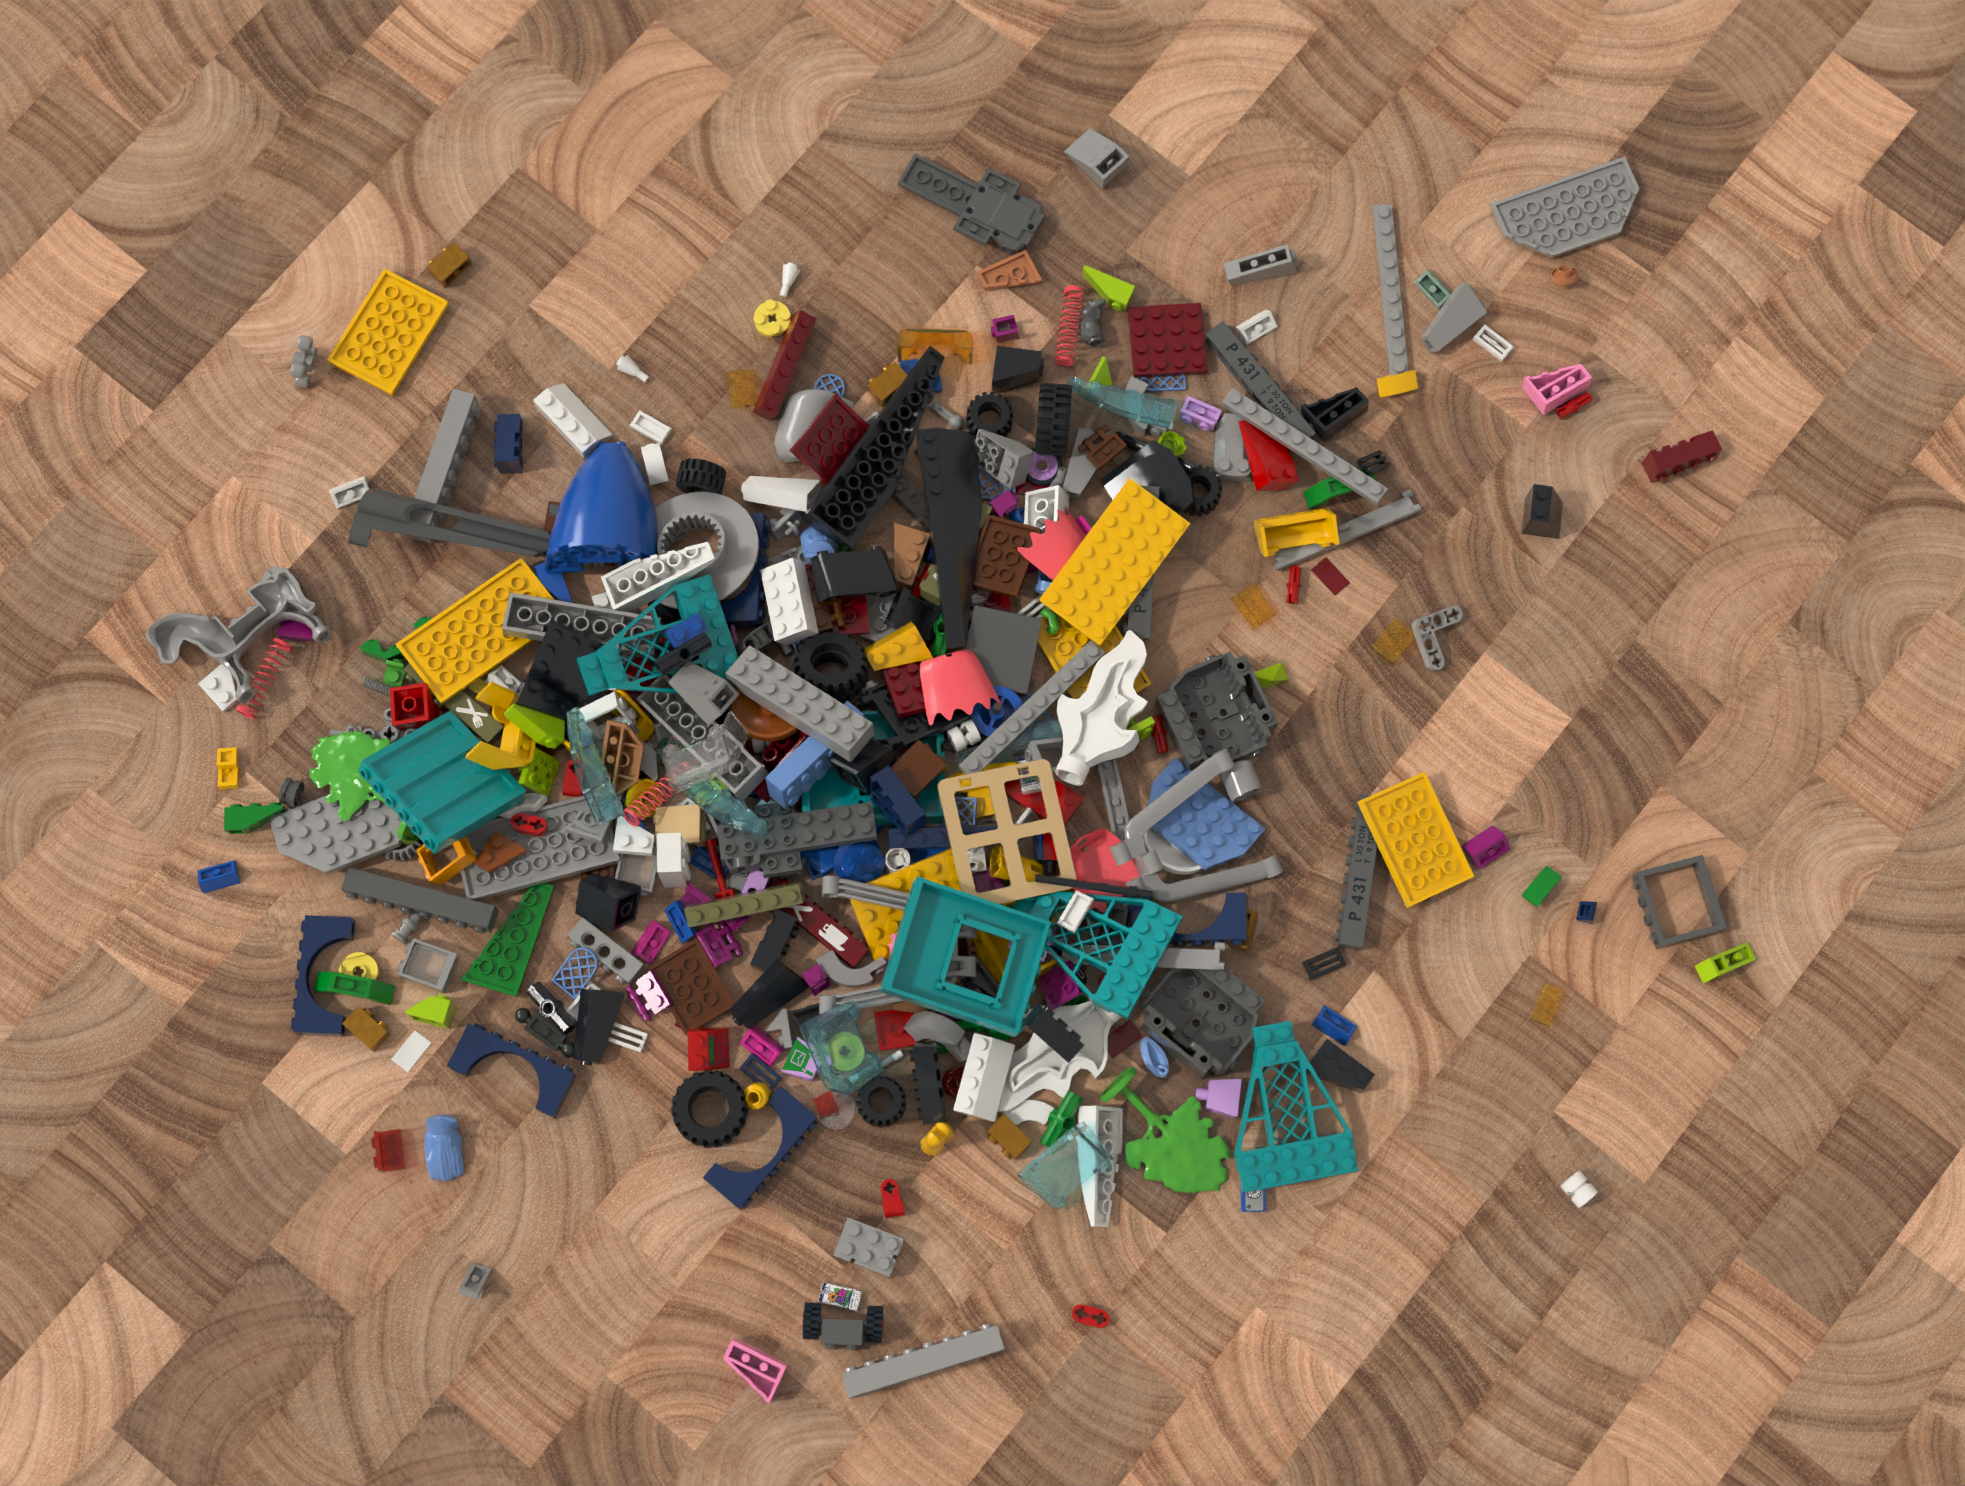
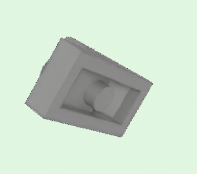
(781, 1024)
(475, 1281)

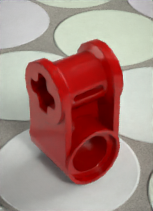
(571, 784)
(892, 1202)

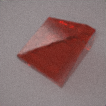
(825, 1104)

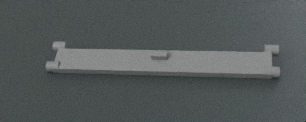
(1351, 530)
(1171, 958)

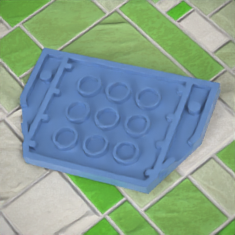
(1206, 823)

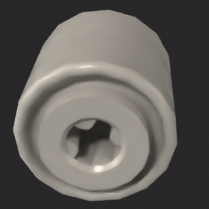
(1241, 781)

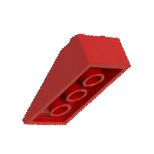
(1268, 460)
(1068, 799)

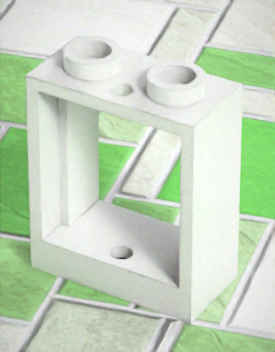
(603, 706)

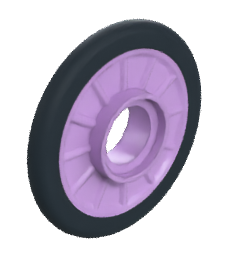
(1046, 476)

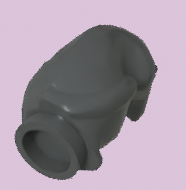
(1090, 330)

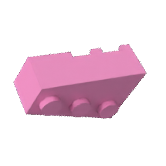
(1557, 387)
(756, 1367)

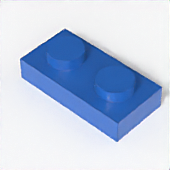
(686, 630)
(679, 922)

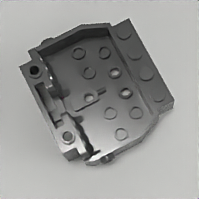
(1205, 691)
(1220, 1034)

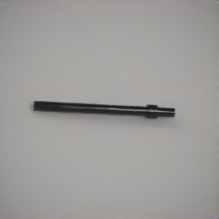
(1131, 891)

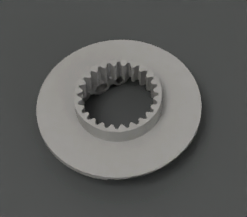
(732, 523)

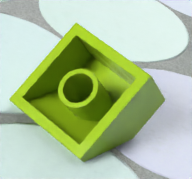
(433, 1011)

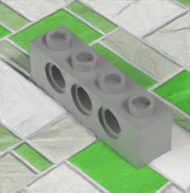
(632, 967)

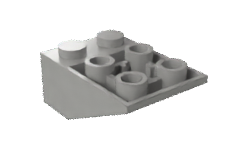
(1098, 157)
(1002, 458)
(703, 691)

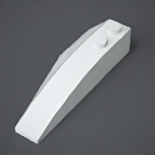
(651, 577)
(1108, 1128)

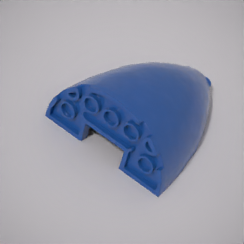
(604, 514)

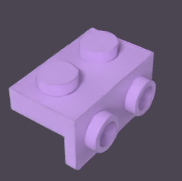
(1200, 414)

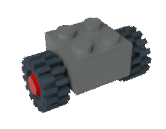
(842, 1332)

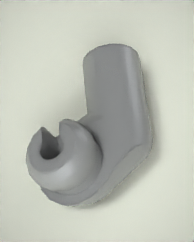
(1060, 478)

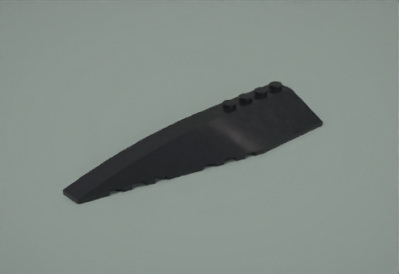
(875, 462)
(954, 518)

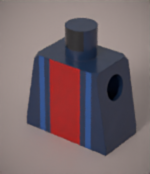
(1045, 852)

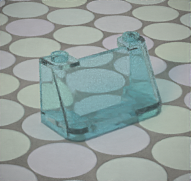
(839, 1049)
(1066, 1165)

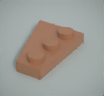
(1010, 272)

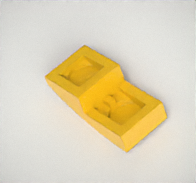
(1397, 383)
(228, 768)

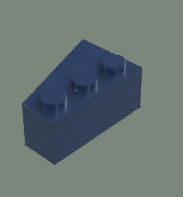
(508, 443)
(896, 802)

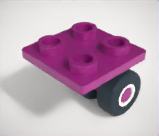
(1059, 987)

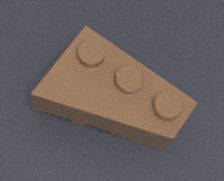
(909, 553)

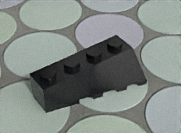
(929, 1082)

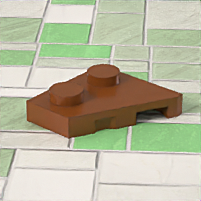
(498, 853)

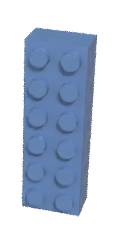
(800, 770)

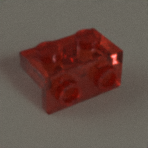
(388, 1150)

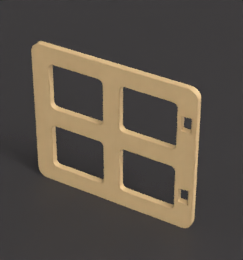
(1006, 832)

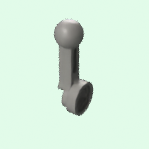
(955, 421)

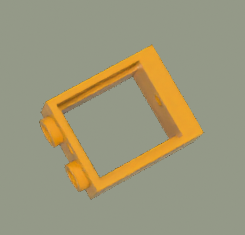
(465, 857)

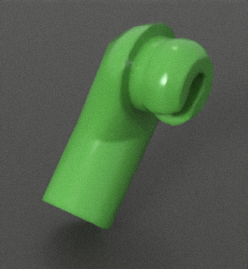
(1053, 620)

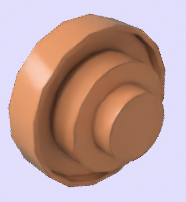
(1564, 276)

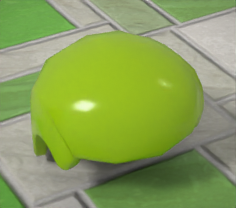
(1173, 441)

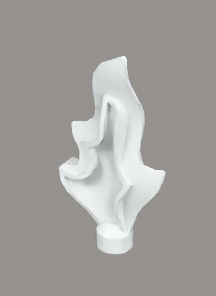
(1098, 720)
(1040, 1067)

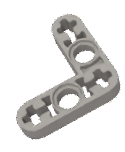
(1428, 633)

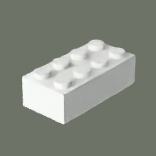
(789, 601)
(672, 860)

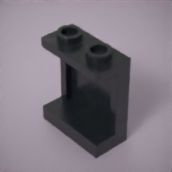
(912, 609)

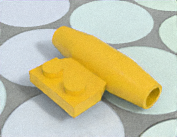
(984, 801)

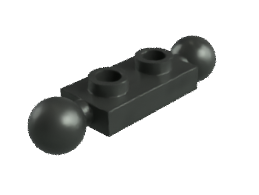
(545, 1032)

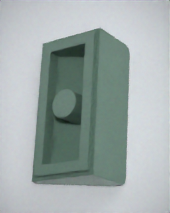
(1433, 288)

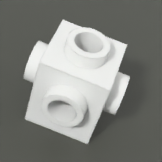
(977, 859)

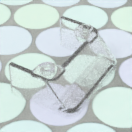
(705, 758)

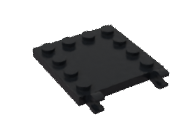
(557, 663)
(910, 728)

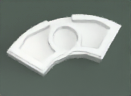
(530, 802)
(1029, 1111)

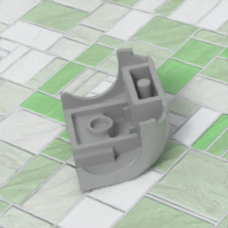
(797, 416)

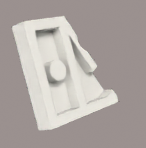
(220, 687)
(632, 839)

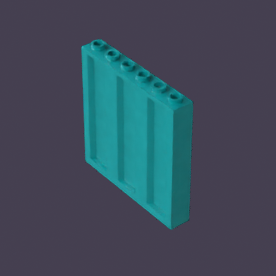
(436, 786)

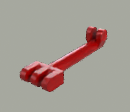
(724, 892)

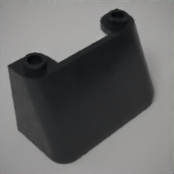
(853, 574)

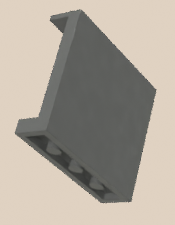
(1004, 646)

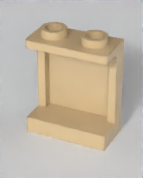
(683, 819)

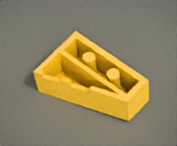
(898, 648)

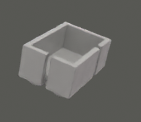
(869, 1247)

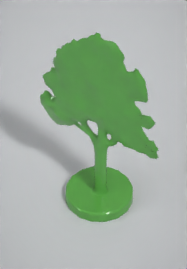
(338, 766)
(1184, 1153)

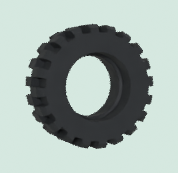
(1053, 419)
(833, 648)
(690, 1090)

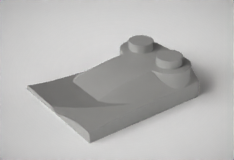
(1229, 450)

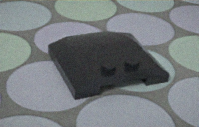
(1155, 467)

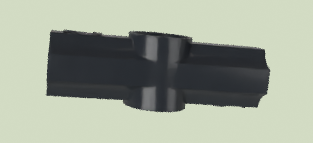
(673, 660)
(559, 1015)

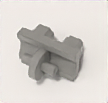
(787, 524)

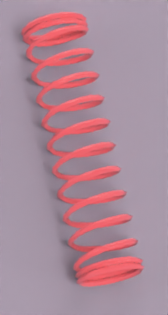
(1071, 294)
(279, 644)
(635, 815)

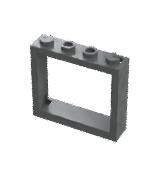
(1708, 893)

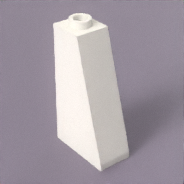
(781, 492)

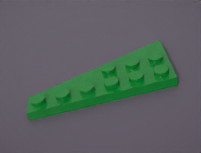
(509, 951)

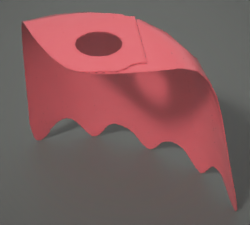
(1055, 545)
(954, 684)
(1097, 859)

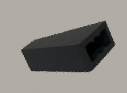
(767, 994)
(594, 1023)

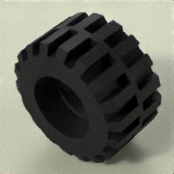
(990, 403)
(700, 476)
(1212, 483)
(885, 1118)

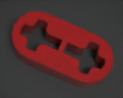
(527, 828)
(1092, 1311)

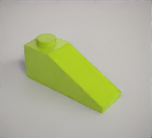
(1110, 288)
(537, 725)
(1725, 962)

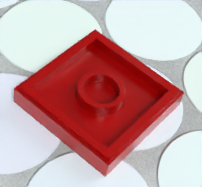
(891, 1029)

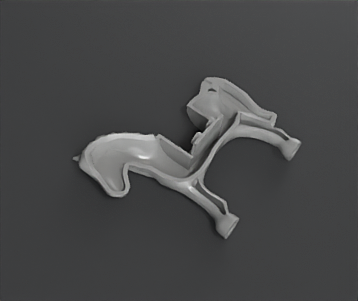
(274, 601)

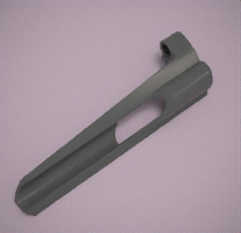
(392, 512)

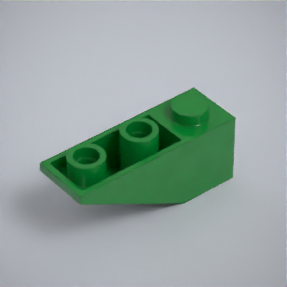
(246, 819)

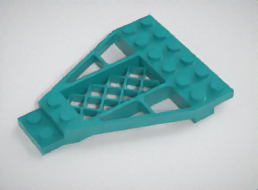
(605, 668)
(1137, 954)
(1296, 1159)

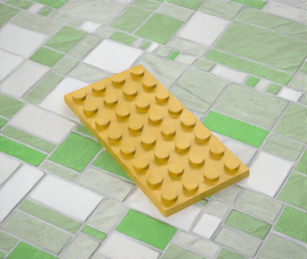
(1114, 562)
(469, 635)

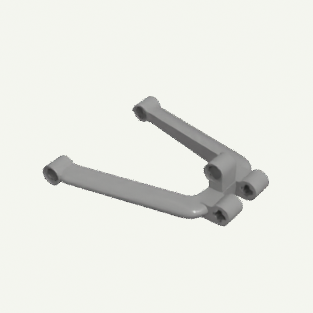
(1149, 862)
(835, 887)

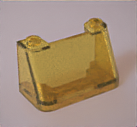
(915, 335)

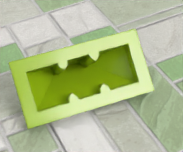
(1102, 373)
(1271, 676)

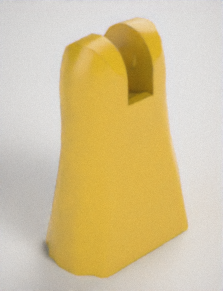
(999, 869)
(935, 1139)

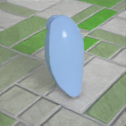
(1154, 1057)

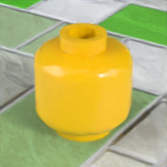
(757, 1095)

